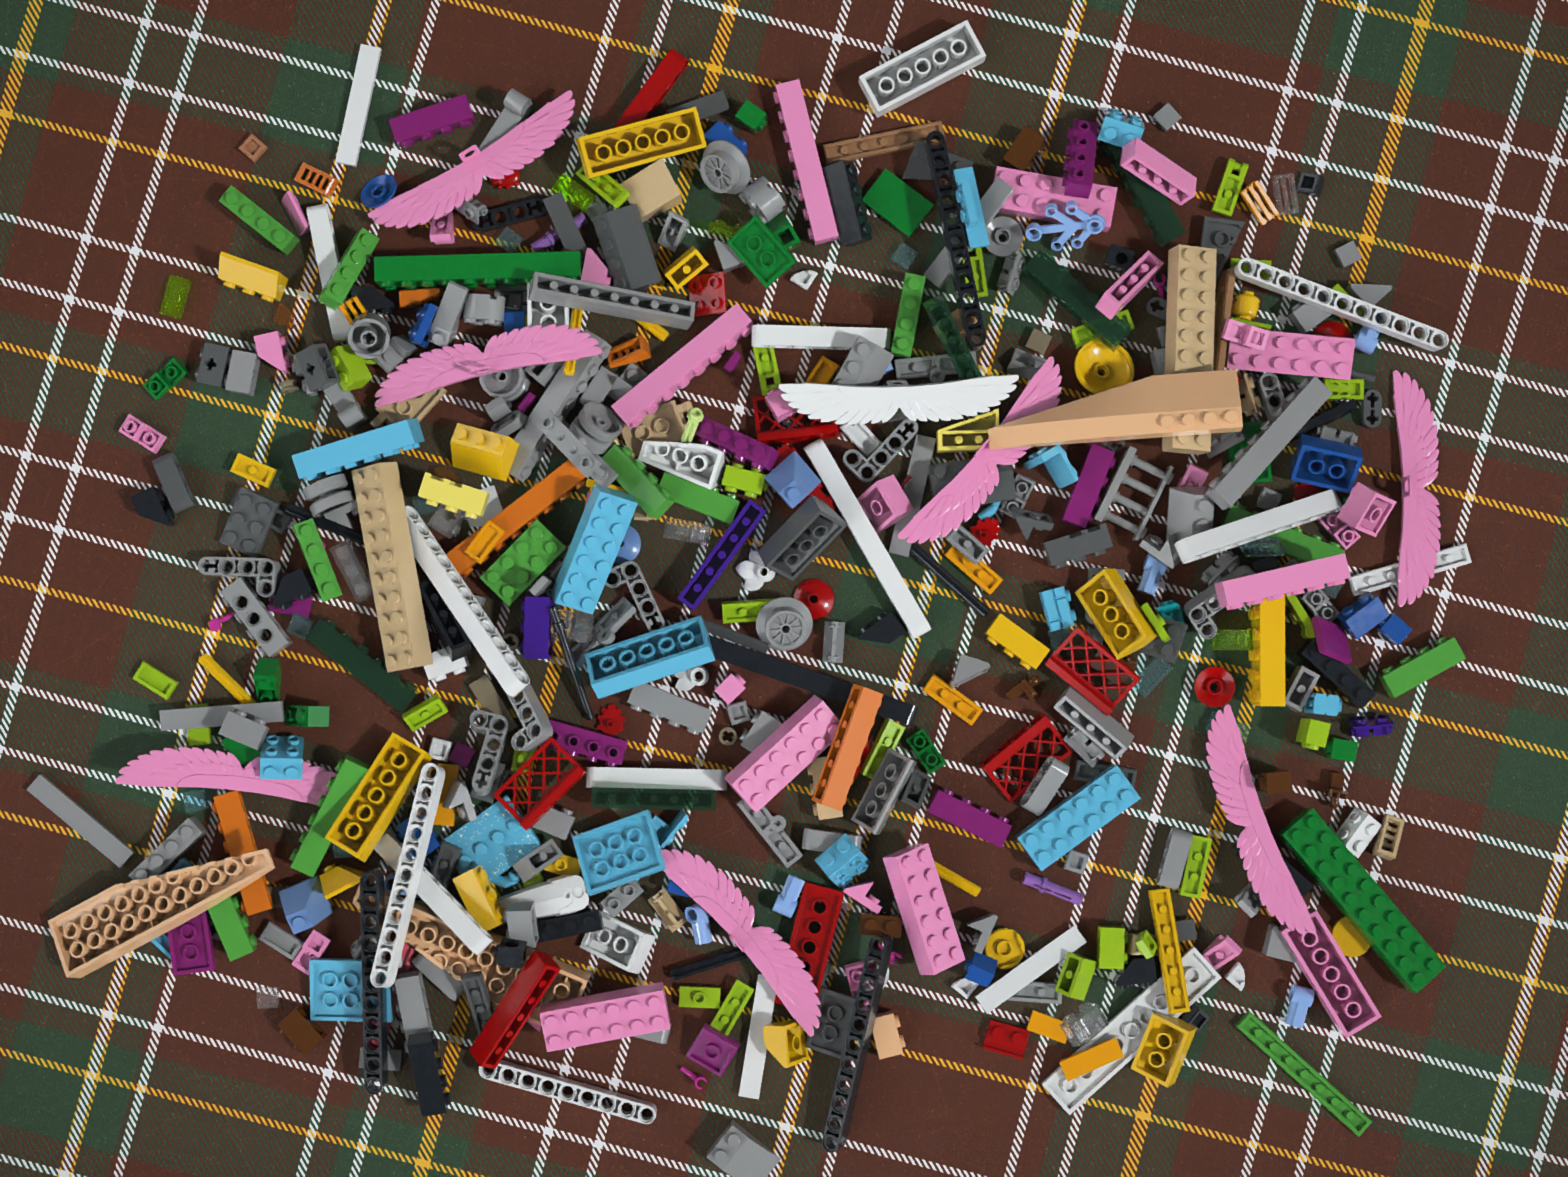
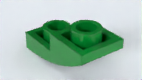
(166, 379)
(926, 751)

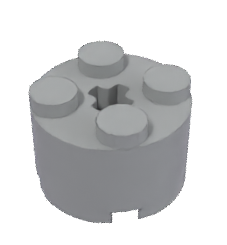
(762, 199)
(484, 309)
(379, 340)

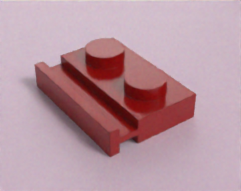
(1006, 1039)

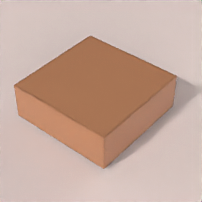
(253, 147)

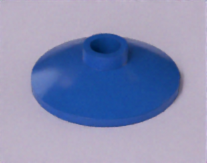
(378, 191)

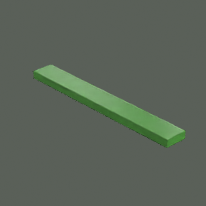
(1303, 1073)

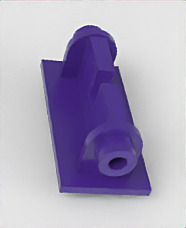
(1380, 725)

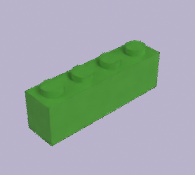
(259, 220)
(348, 269)
(907, 315)
(638, 482)
(701, 499)
(317, 560)
(1421, 667)
(233, 928)

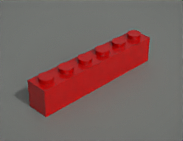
(514, 1009)

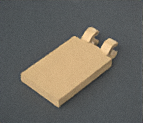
(413, 408)
(663, 425)

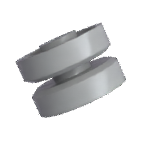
(508, 383)
(596, 427)
(328, 494)

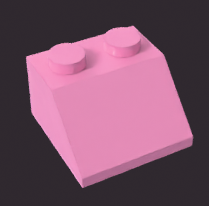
(885, 503)
(1366, 509)

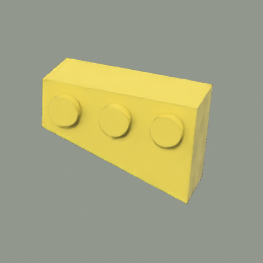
(966, 435)
(453, 496)

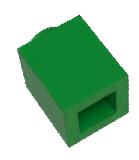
(751, 117)
(1341, 749)

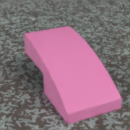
(1245, 334)
(312, 948)

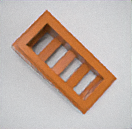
(330, 188)
(411, 298)
(636, 356)

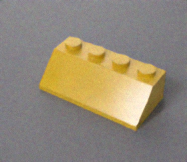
(1116, 613)

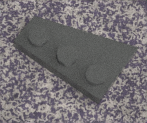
(918, 163)
(1220, 235)

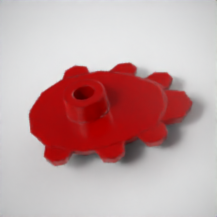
(508, 181)
(1306, 490)
(986, 530)
(611, 721)

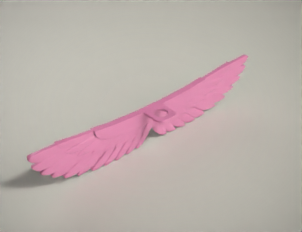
(464, 180)
(505, 352)
(970, 487)
(1419, 507)
(220, 771)
(1256, 843)
(762, 946)

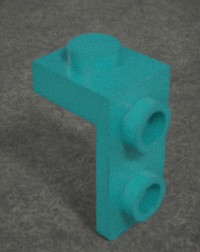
(1171, 610)

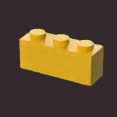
(1016, 642)
(480, 898)

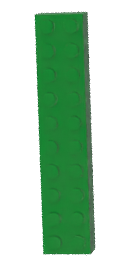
(473, 269)
(1361, 900)

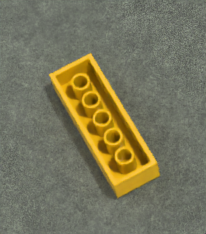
(641, 143)
(1267, 653)
(378, 797)

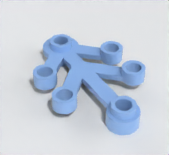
(1067, 226)

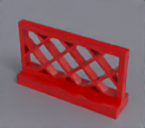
(791, 434)
(1080, 682)
(1013, 745)
(552, 796)

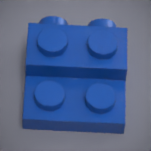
(420, 332)

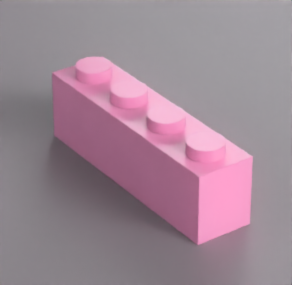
(1158, 171)
(1129, 285)

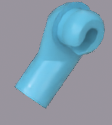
(989, 511)
(508, 880)

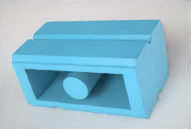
(1057, 608)
(1323, 704)

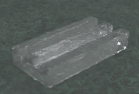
(1283, 177)

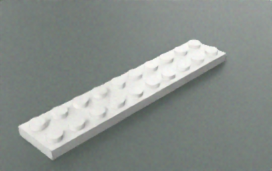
(1129, 1030)

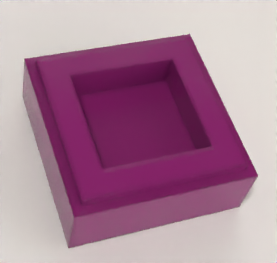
(733, 362)
(527, 403)
(462, 754)

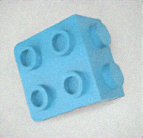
(1120, 129)
(1056, 463)
(282, 757)
(843, 861)

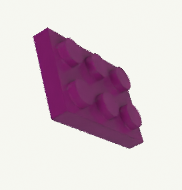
(192, 946)

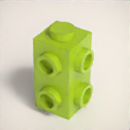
(748, 481)

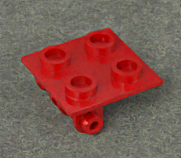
(708, 293)

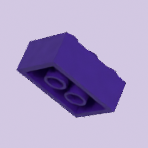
(536, 628)

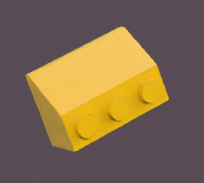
(251, 277)
(482, 452)
(1163, 1048)

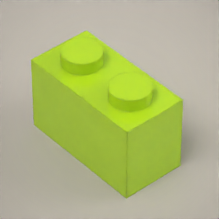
(350, 368)
(1312, 733)
(1111, 946)
(1075, 976)

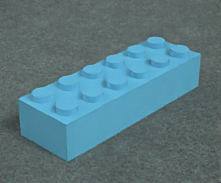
(358, 448)
(593, 549)
(649, 657)
(1077, 817)

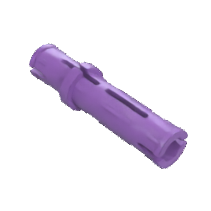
(552, 237)
(1052, 888)

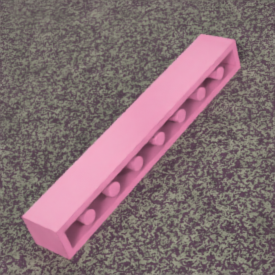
(806, 162)
(683, 366)

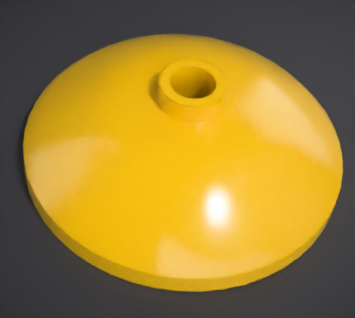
(1097, 357)

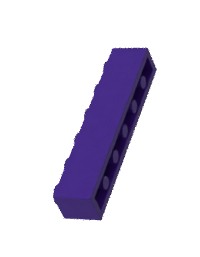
(722, 555)

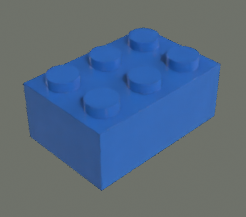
(1325, 463)

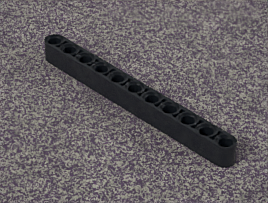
(956, 230)
(804, 678)
(369, 991)
(850, 1050)

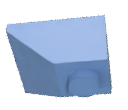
(793, 480)
(305, 904)

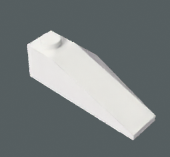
(690, 461)

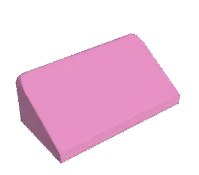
(295, 213)

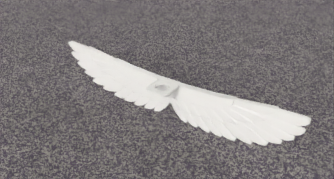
(877, 403)

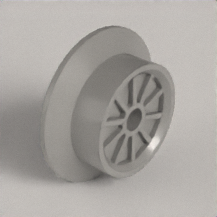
(724, 168)
(787, 613)

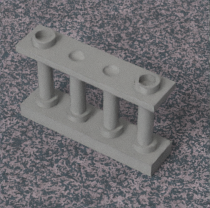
(585, 461)
(1121, 477)

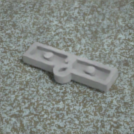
(934, 367)
(604, 630)
(772, 831)

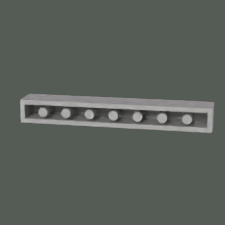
(611, 301)
(560, 399)
(1268, 443)

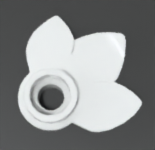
(752, 572)
(687, 678)

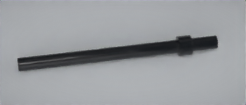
(559, 627)

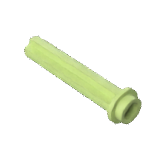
(694, 416)

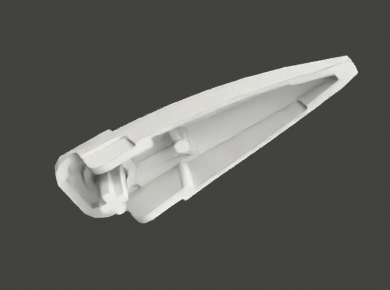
(554, 897)

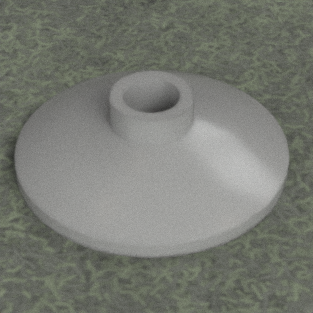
(1010, 229)

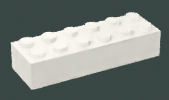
(922, 68)

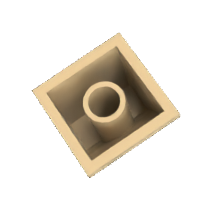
(652, 190)

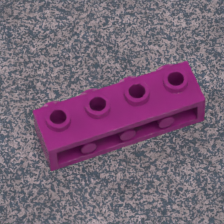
(1081, 158)
(736, 443)
(588, 743)

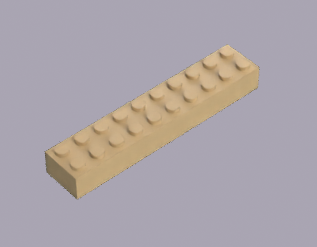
(1190, 326)
(392, 566)

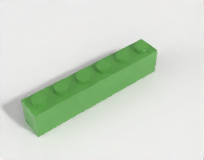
(1296, 544)
(313, 841)

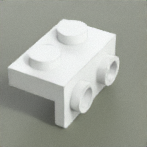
(1358, 831)

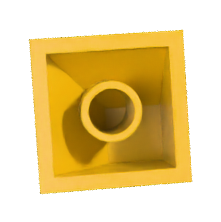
(339, 879)
(786, 1042)

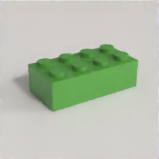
(524, 563)

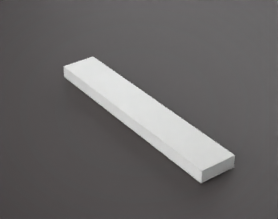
(358, 105)
(1387, 575)
(1030, 969)
(755, 1048)

